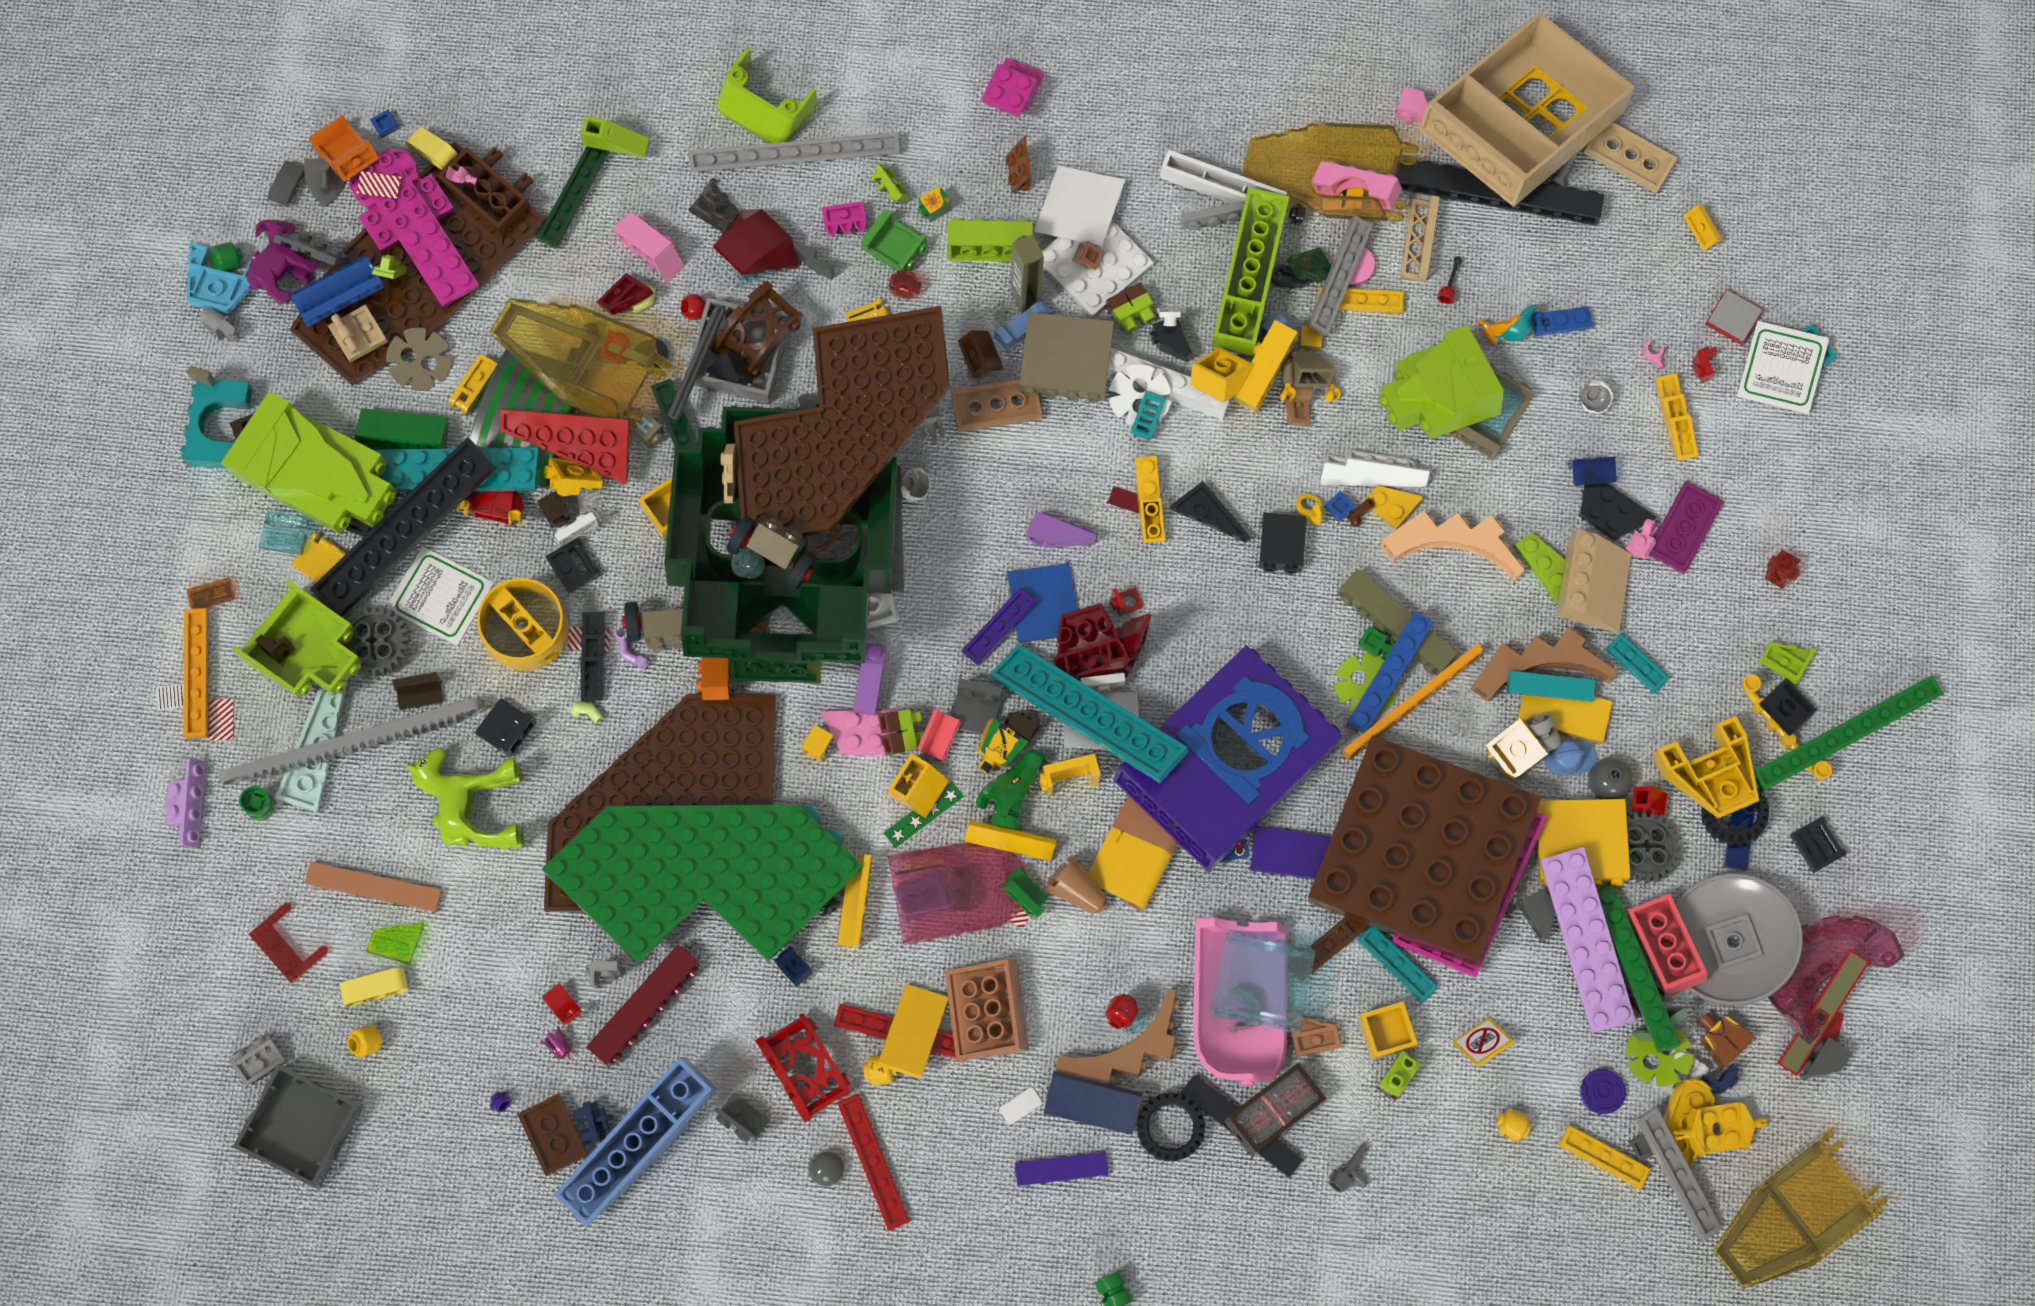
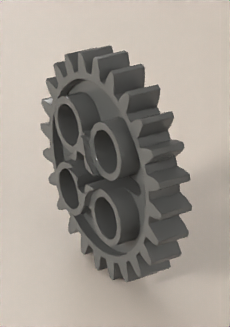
(394, 639)
(1647, 867)

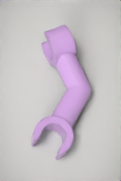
(638, 661)

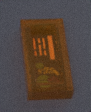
(211, 594)

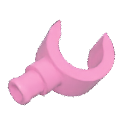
(460, 175)
(1656, 358)

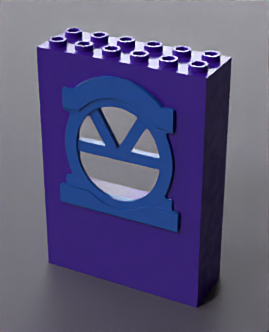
(1203, 799)

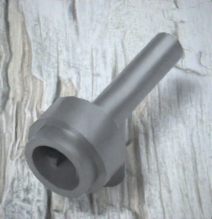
(1341, 1180)

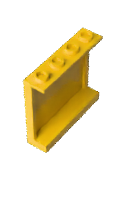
(1590, 824)

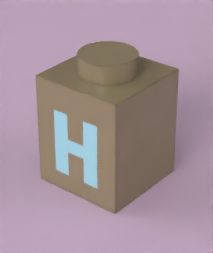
(647, 430)

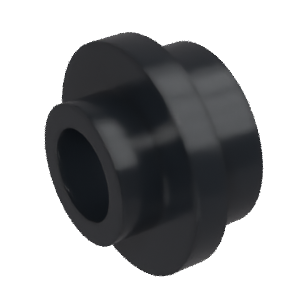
(1297, 214)

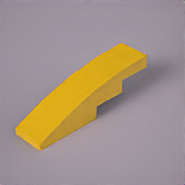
(1676, 417)

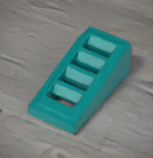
(1140, 432)

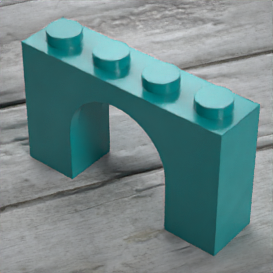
(206, 399)

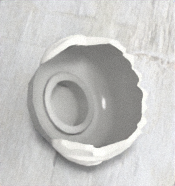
(1596, 397)
(914, 484)

